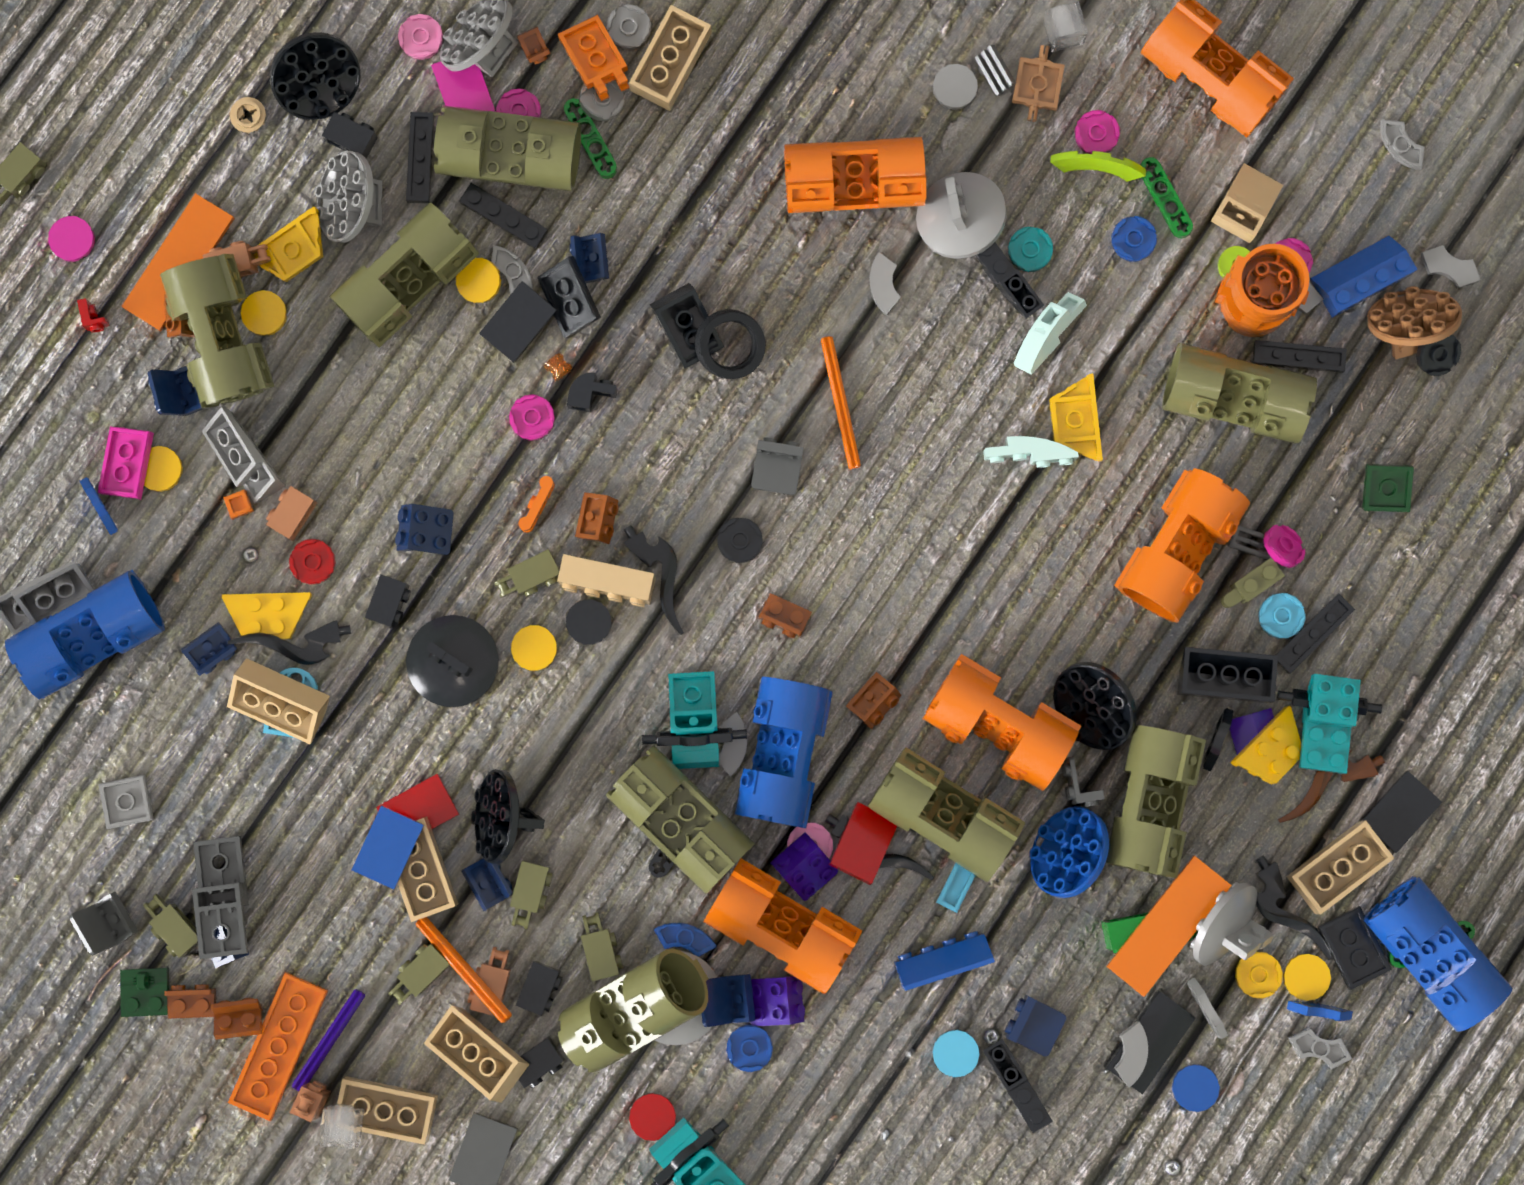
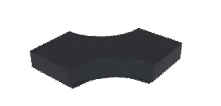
(1214, 748)

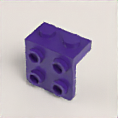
(804, 866)
(777, 1001)

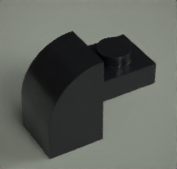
(584, 389)

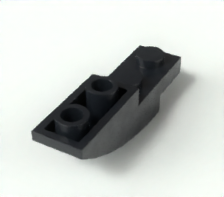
(1009, 281)
(1017, 1086)

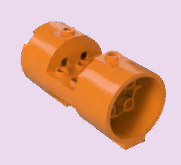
(1189, 46)
(855, 175)
(1263, 289)
(1200, 514)
(1034, 743)
(807, 941)

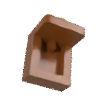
(533, 45)

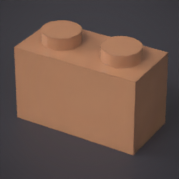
(291, 513)

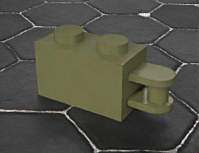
(19, 172)
(530, 575)
(1252, 583)
(530, 891)
(172, 927)
(600, 950)
(419, 973)

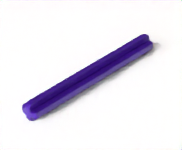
(329, 1039)

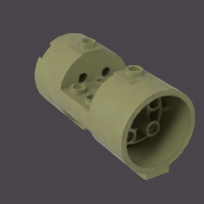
(507, 148)
(426, 254)
(205, 296)
(1239, 392)
(1160, 771)
(679, 819)
(968, 828)
(633, 1010)

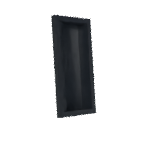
(1164, 1027)

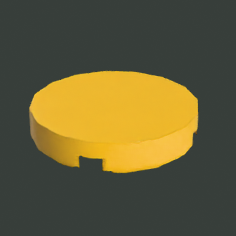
(479, 281)
(263, 313)
(163, 469)
(533, 648)
(1259, 975)
(1307, 977)

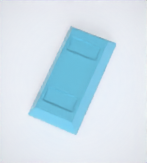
(955, 888)

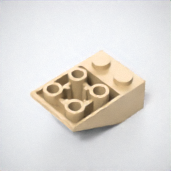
(1247, 203)

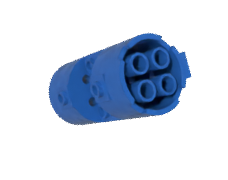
(68, 643)
(789, 721)
(1438, 954)

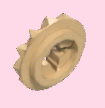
(251, 105)

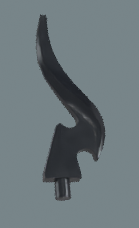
(665, 554)
(307, 656)
(889, 860)
(1267, 906)

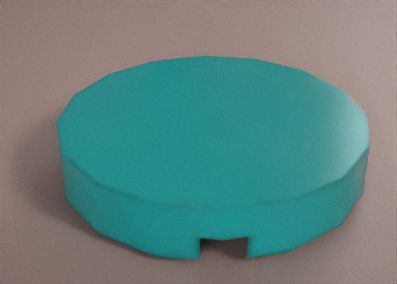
(1030, 249)

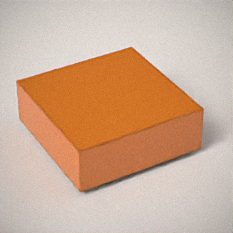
(238, 504)

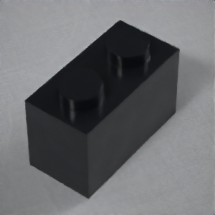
(349, 135)
(388, 601)
(539, 988)
(541, 1059)

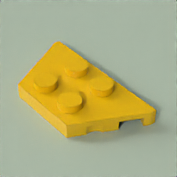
(294, 246)
(1076, 418)
(267, 612)
(1272, 749)

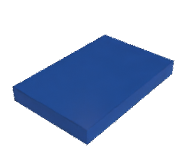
(387, 847)

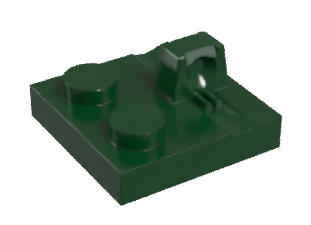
(1388, 488)
(144, 992)

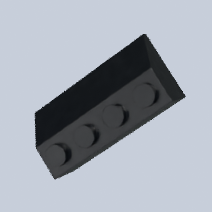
(1228, 675)

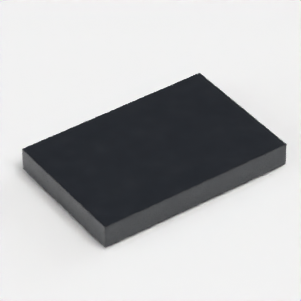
(570, 296)
(518, 322)
(1401, 811)
(1354, 948)

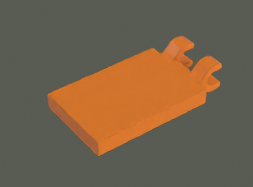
(595, 56)

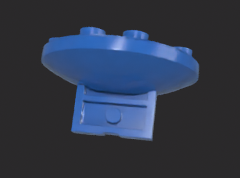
(1071, 852)

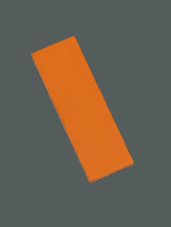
(192, 236)
(1168, 926)
(278, 1047)

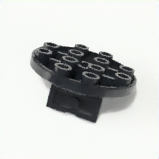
(314, 75)
(452, 661)
(1098, 703)
(500, 816)

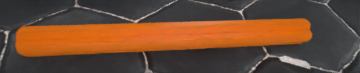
(840, 402)
(464, 969)

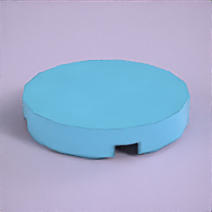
(1282, 616)
(955, 1053)

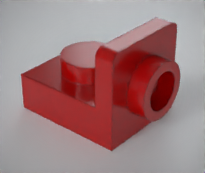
(88, 313)

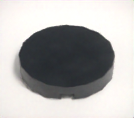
(1439, 356)
(739, 540)
(588, 622)

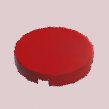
(312, 561)
(652, 1116)

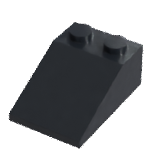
(680, 317)

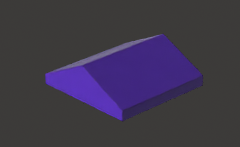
(1247, 727)

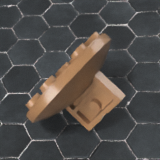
(1413, 319)

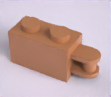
(243, 256)
(494, 977)
(310, 1101)

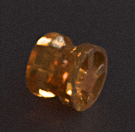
(558, 367)

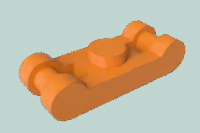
(537, 504)

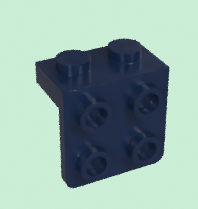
(173, 392)
(424, 529)
(729, 1000)
(1035, 1025)

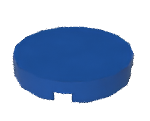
(1134, 238)
(749, 1048)
(1195, 1088)

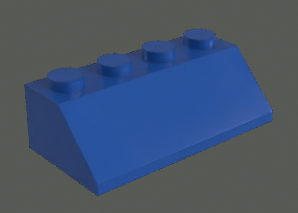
(1363, 275)
(943, 961)

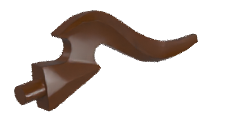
(1361, 769)

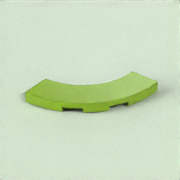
(1098, 161)

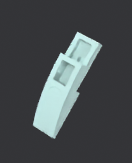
(1044, 333)
(1040, 450)

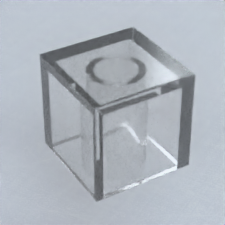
(1065, 26)
(341, 1126)

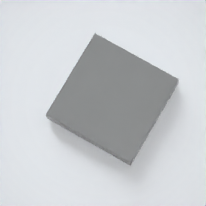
(126, 802)

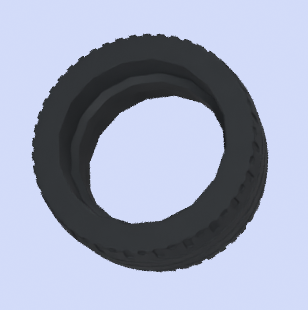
(757, 349)

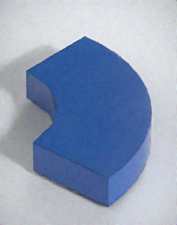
(98, 505)
(685, 936)
(1319, 1010)

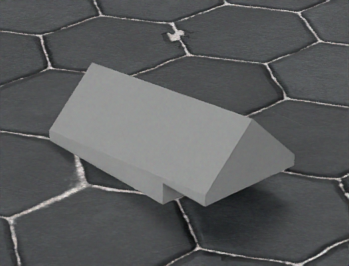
(241, 456)
(44, 596)

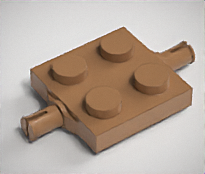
(1038, 83)

